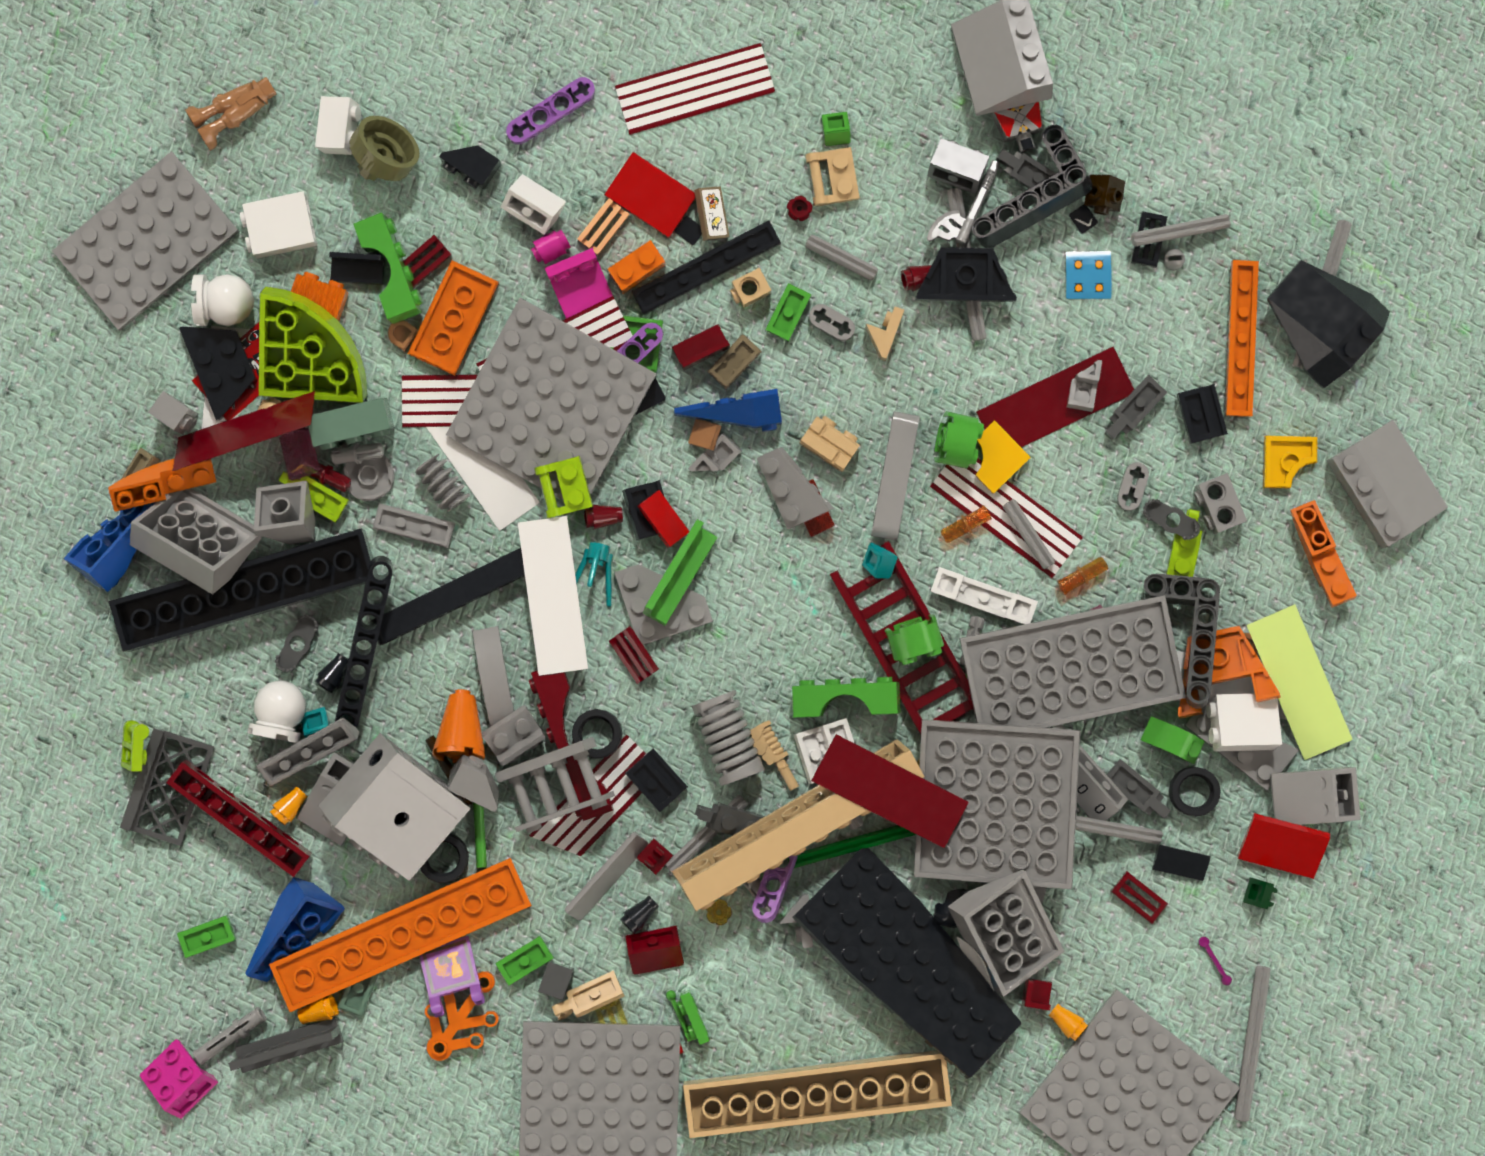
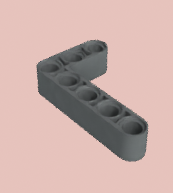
(1199, 629)

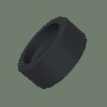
(613, 722)
(1211, 802)
(463, 854)

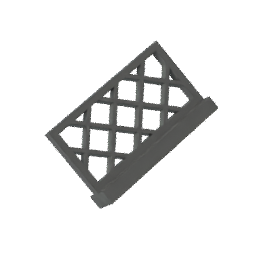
(143, 786)
(287, 1045)

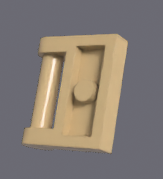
(841, 176)

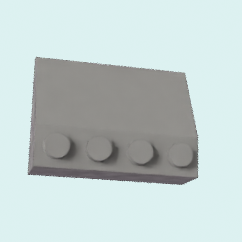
(1002, 57)
(1387, 484)
(194, 538)
(1007, 930)

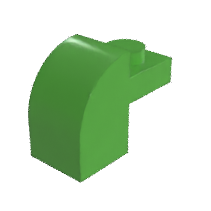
(1172, 740)

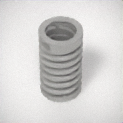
(729, 738)

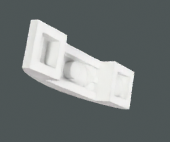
(984, 596)

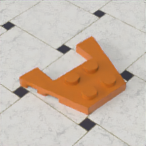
(1232, 660)

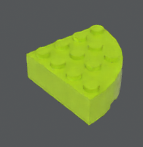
(306, 351)

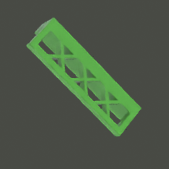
(680, 574)

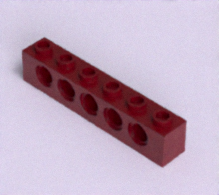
(239, 817)

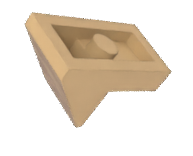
(882, 338)

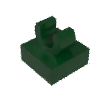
(1259, 893)

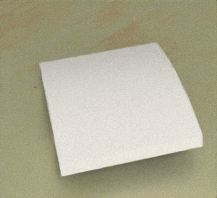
(815, 742)

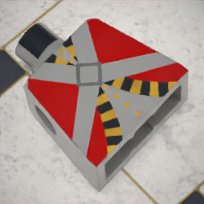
(1019, 124)

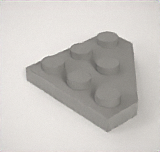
(637, 587)

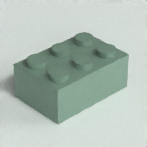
(351, 424)

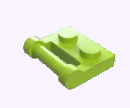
(572, 485)
(133, 754)

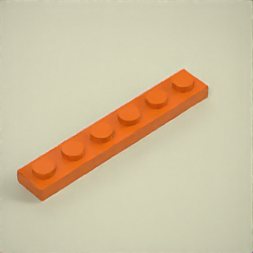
(1241, 338)

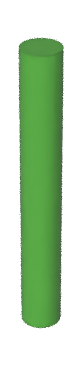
(480, 842)

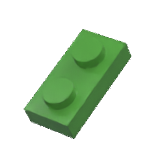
(788, 312)
(206, 936)
(524, 960)
(697, 1028)

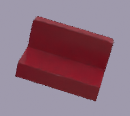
(700, 347)
(654, 950)

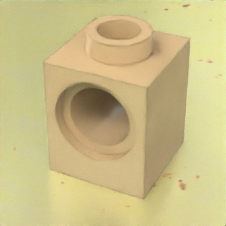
(758, 279)

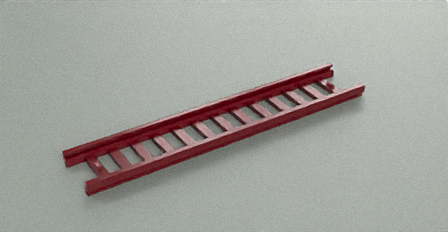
(886, 662)

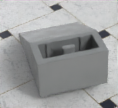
(330, 776)
(1316, 796)

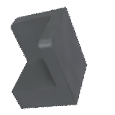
(555, 980)

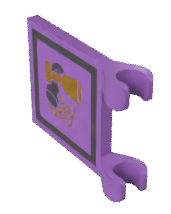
(450, 971)

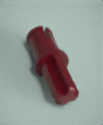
(333, 478)

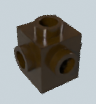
(1105, 194)

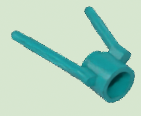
(597, 555)

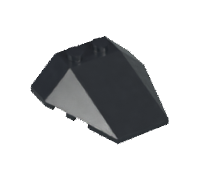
(1326, 320)

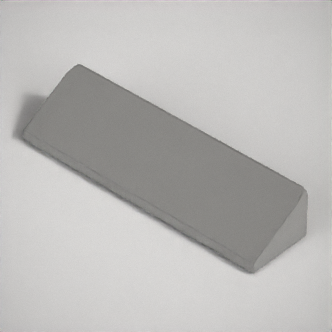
(308, 751)
(606, 876)

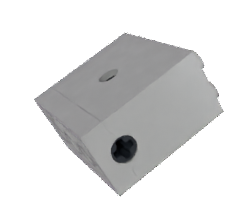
(393, 808)

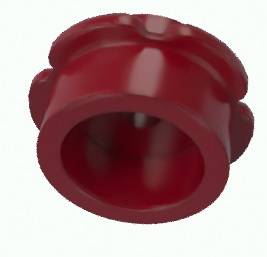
(802, 202)

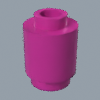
(550, 246)

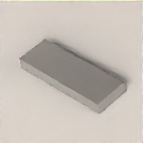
(413, 525)

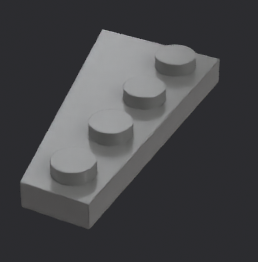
(1254, 764)

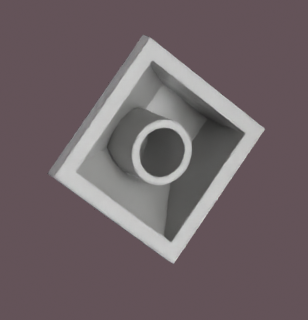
(285, 513)
(473, 781)

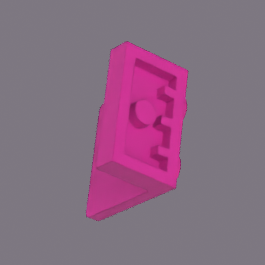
(578, 282)
(177, 1080)

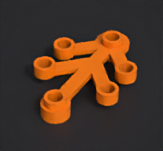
(458, 1021)

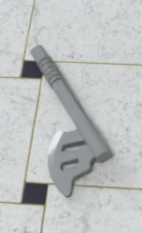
(961, 235)

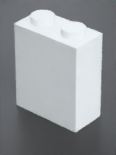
(278, 225)
(1243, 723)

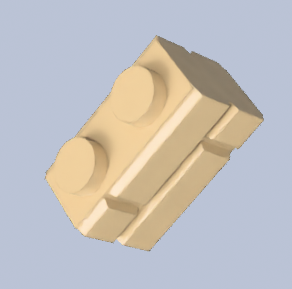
(829, 443)

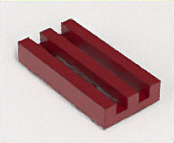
(440, 247)
(630, 656)
(1121, 883)

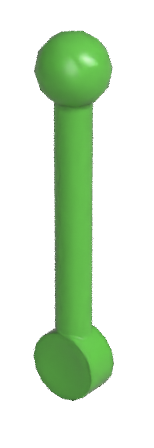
(671, 995)

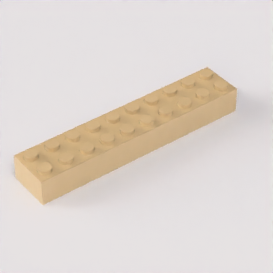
(775, 838)
(816, 1093)

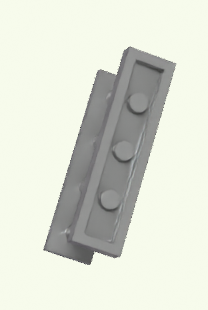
(557, 760)

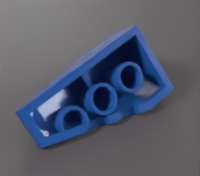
(751, 411)
(108, 552)
(296, 919)

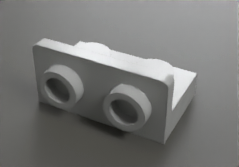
(513, 735)

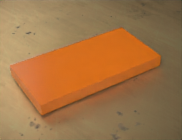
(453, 318)

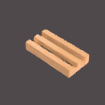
(616, 209)

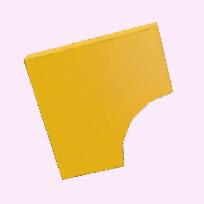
(1000, 457)
(1285, 457)

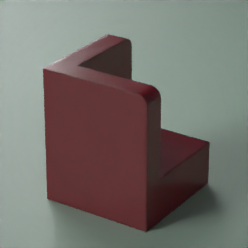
(1037, 994)

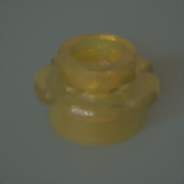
(721, 919)

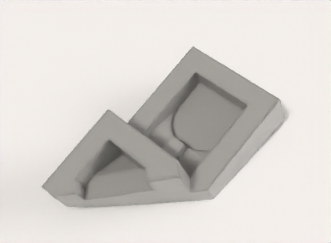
(1084, 387)
(720, 458)

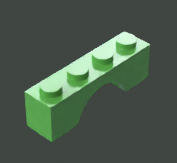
(399, 297)
(813, 699)

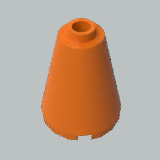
(459, 729)

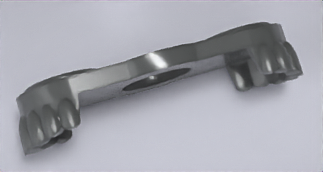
(1158, 513)
(288, 658)

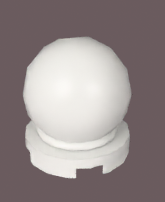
(224, 300)
(278, 710)

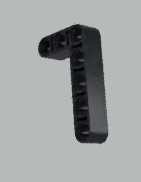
(1038, 195)

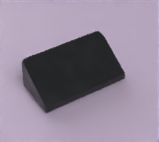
(1180, 862)

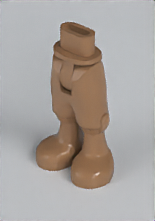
(236, 105)

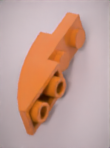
(155, 481)
(1322, 554)

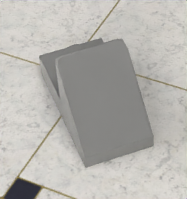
(801, 934)

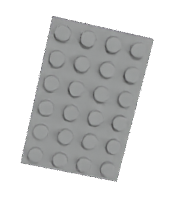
(145, 241)

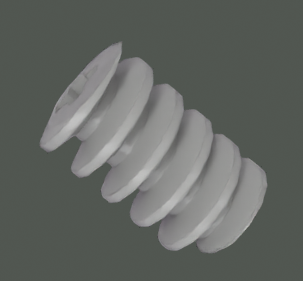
(442, 483)

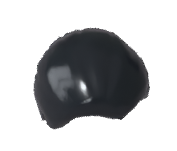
(941, 911)

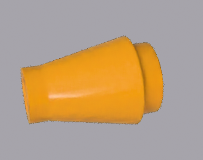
(288, 806)
(319, 1010)
(1068, 1022)

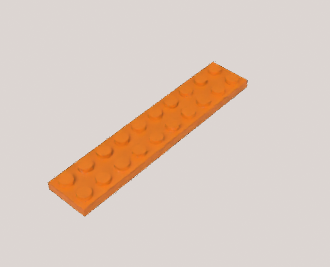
(400, 935)

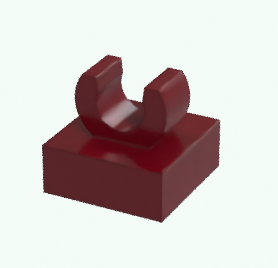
(655, 856)

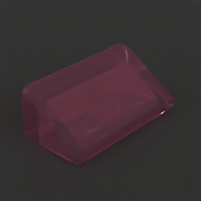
(299, 454)

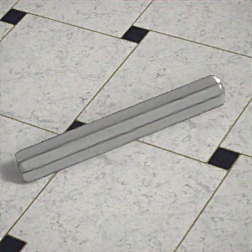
(1180, 230)
(1118, 830)
(699, 840)

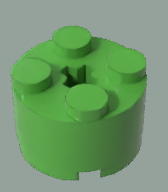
(958, 440)
(915, 639)

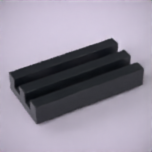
(1144, 260)

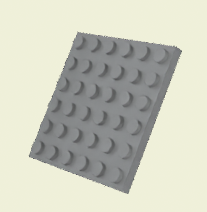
(550, 398)
(1019, 800)
(599, 1089)
(1128, 1089)

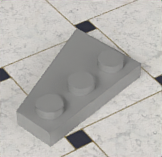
(792, 492)

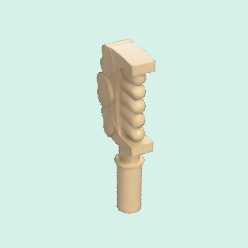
(772, 751)

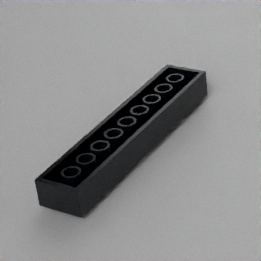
(253, 590)

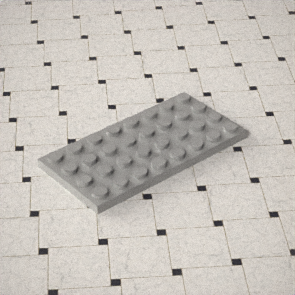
(1074, 666)

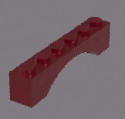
(553, 694)

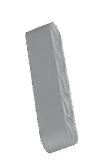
(895, 476)

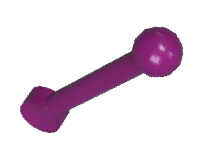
(1204, 942)

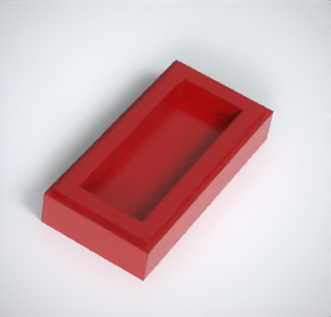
(663, 518)

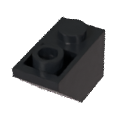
(473, 163)

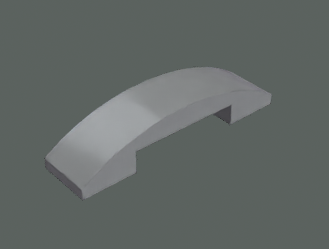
(493, 673)

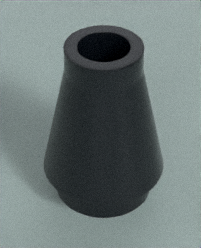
(332, 674)
(638, 915)

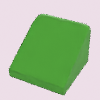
(836, 129)

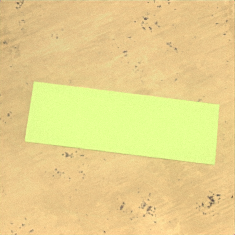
(1300, 681)

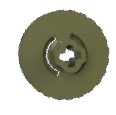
(375, 145)

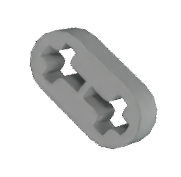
(835, 317)
(1126, 484)

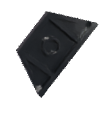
(966, 276)
(219, 365)

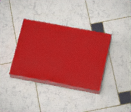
(650, 195)
(1283, 845)

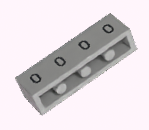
(1096, 791)

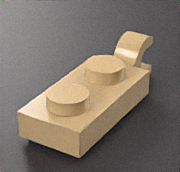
(590, 996)

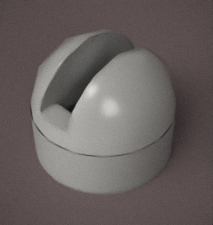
(1176, 264)

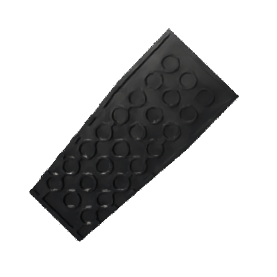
(907, 961)

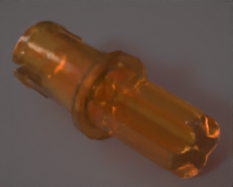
(965, 524)
(1082, 575)

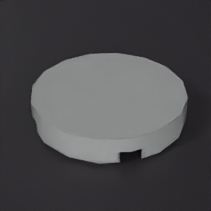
(370, 478)

